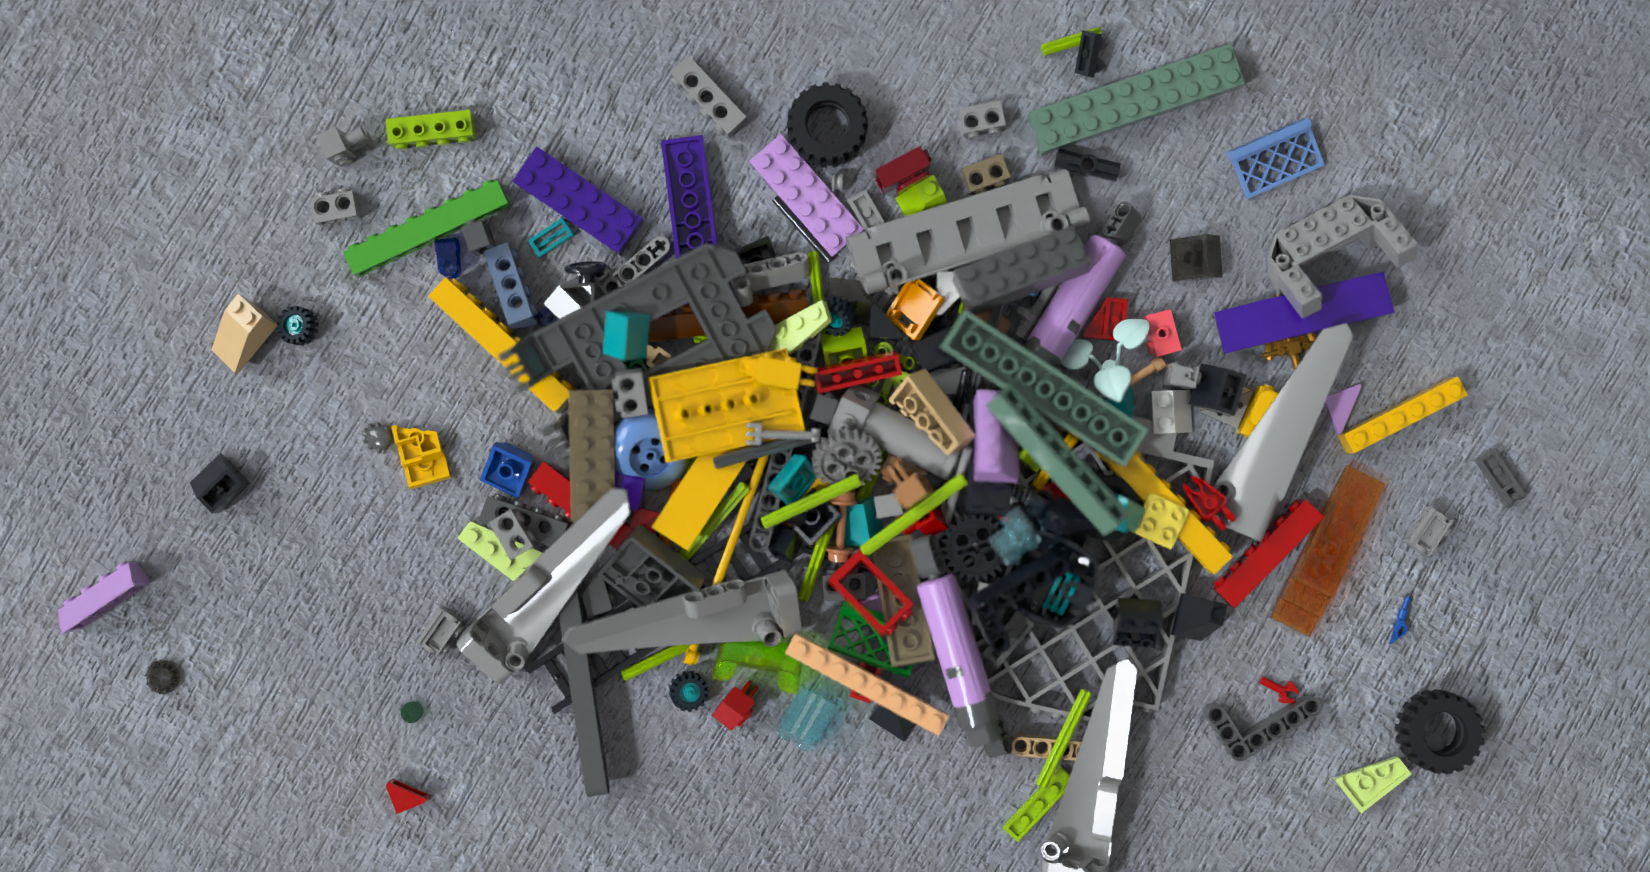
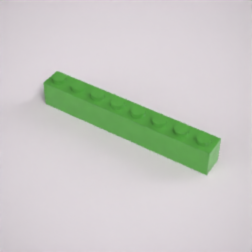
(426, 228)

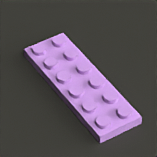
(805, 194)

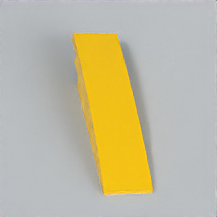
(697, 498)

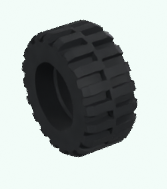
(834, 97)
(1466, 739)

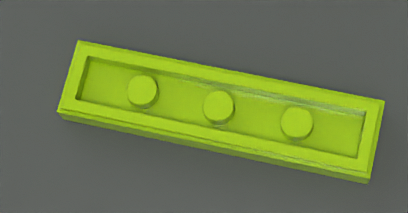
(1037, 805)

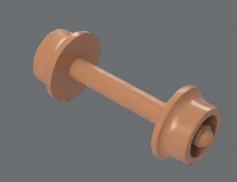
(839, 552)

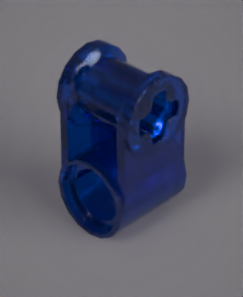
(448, 254)

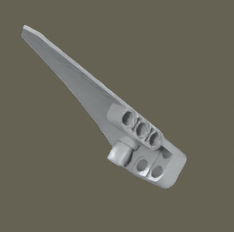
(725, 612)
(1091, 801)

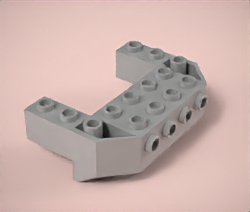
(1327, 232)

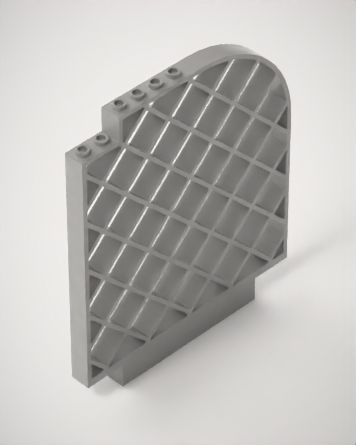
(1153, 445)

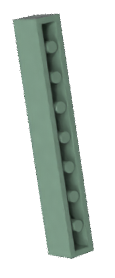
(1057, 459)

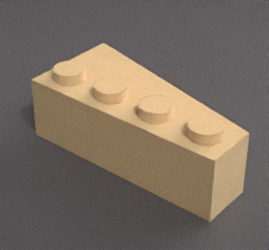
(932, 412)

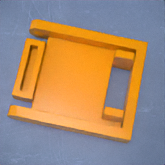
(919, 304)

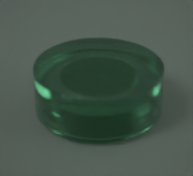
(411, 712)

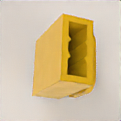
(1258, 405)

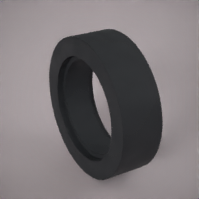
(1126, 492)

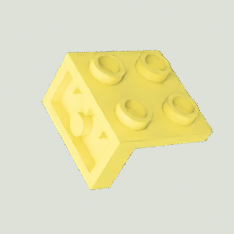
(1161, 521)

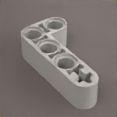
(634, 264)
(769, 274)

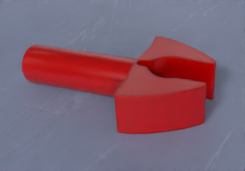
(1280, 689)

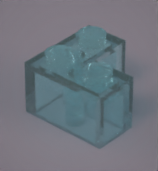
(1015, 537)

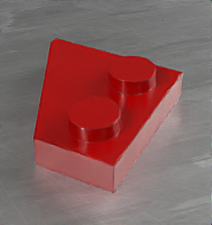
(1106, 318)

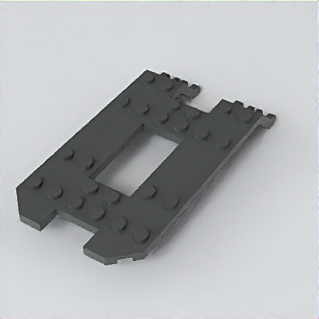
(579, 336)

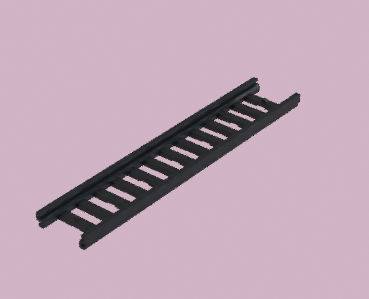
(624, 662)

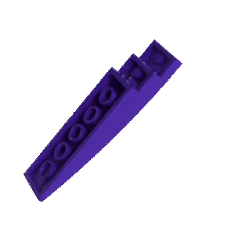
(688, 193)
(1278, 320)

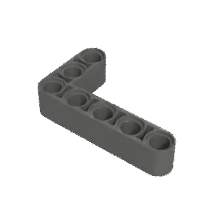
(1261, 728)

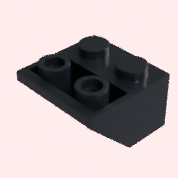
(927, 349)
(1218, 390)
(218, 484)
(1137, 622)

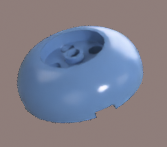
(639, 432)

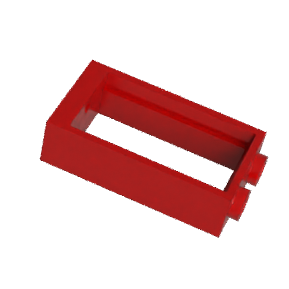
(846, 569)

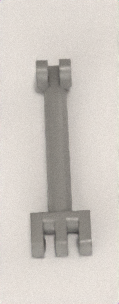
(813, 435)

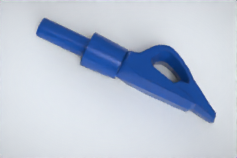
(1400, 622)

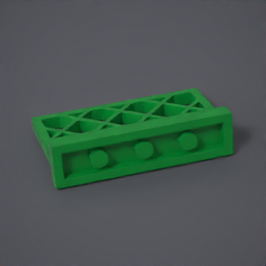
(849, 613)

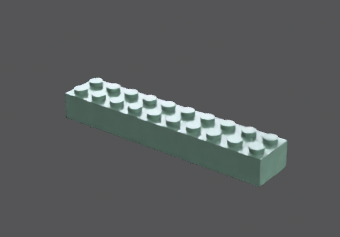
(1135, 99)
(1044, 388)

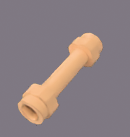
(1155, 365)

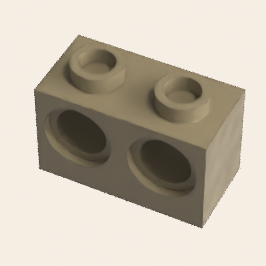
(983, 170)

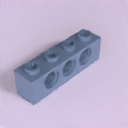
(497, 259)

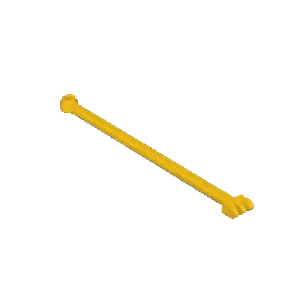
(692, 656)

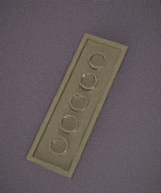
(590, 448)
(912, 638)

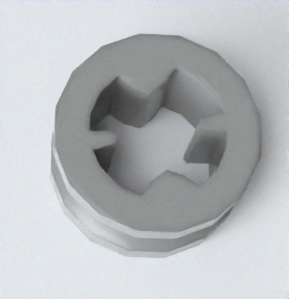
(837, 182)

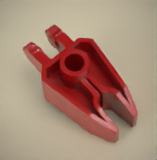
(1208, 502)

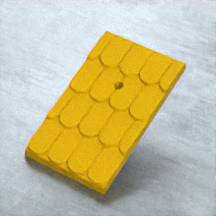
(730, 403)

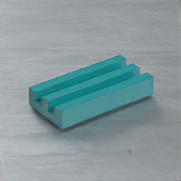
(561, 221)
(1046, 604)

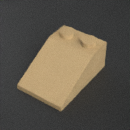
(241, 332)

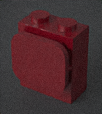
(904, 171)

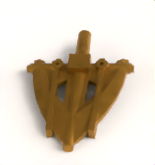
(1290, 347)

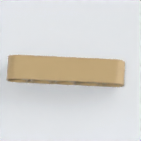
(1032, 740)

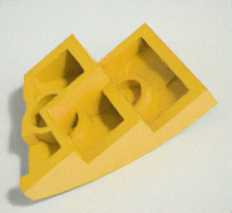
(421, 456)

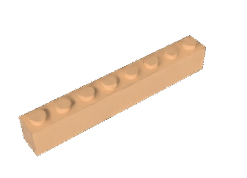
(867, 683)

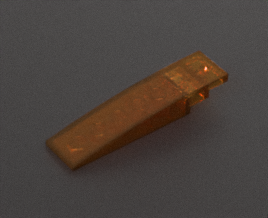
(1327, 551)

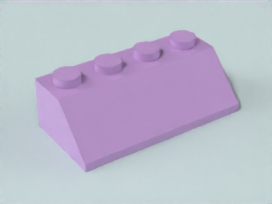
(994, 445)
(101, 597)

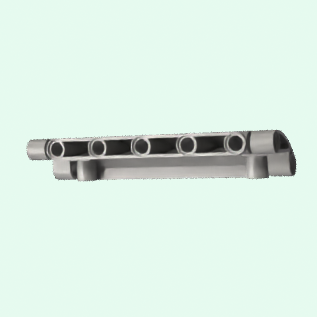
(965, 230)

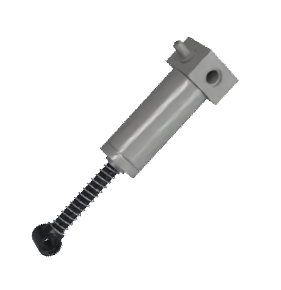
(901, 438)

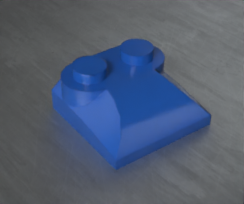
(507, 468)

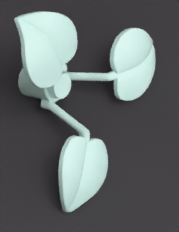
(1112, 378)

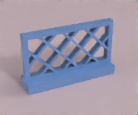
(1274, 139)

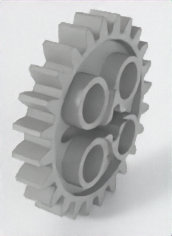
(846, 456)

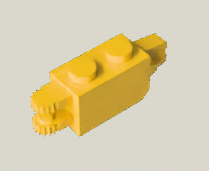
(775, 372)

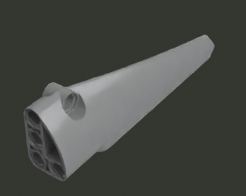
(1271, 453)
(538, 594)

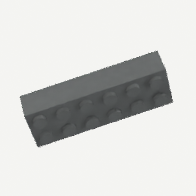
(1021, 271)

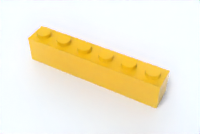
(1402, 415)

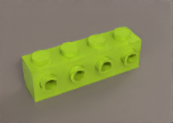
(431, 129)

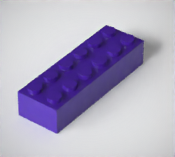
(578, 201)

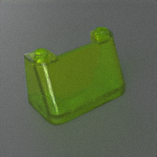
(760, 657)

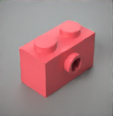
(1162, 334)

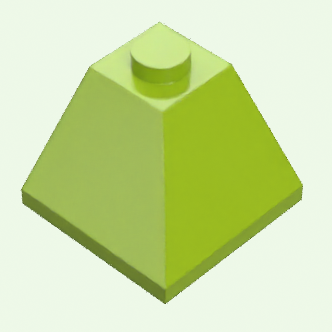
(921, 197)

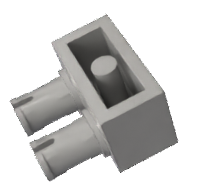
(342, 147)

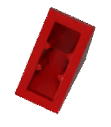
(405, 796)

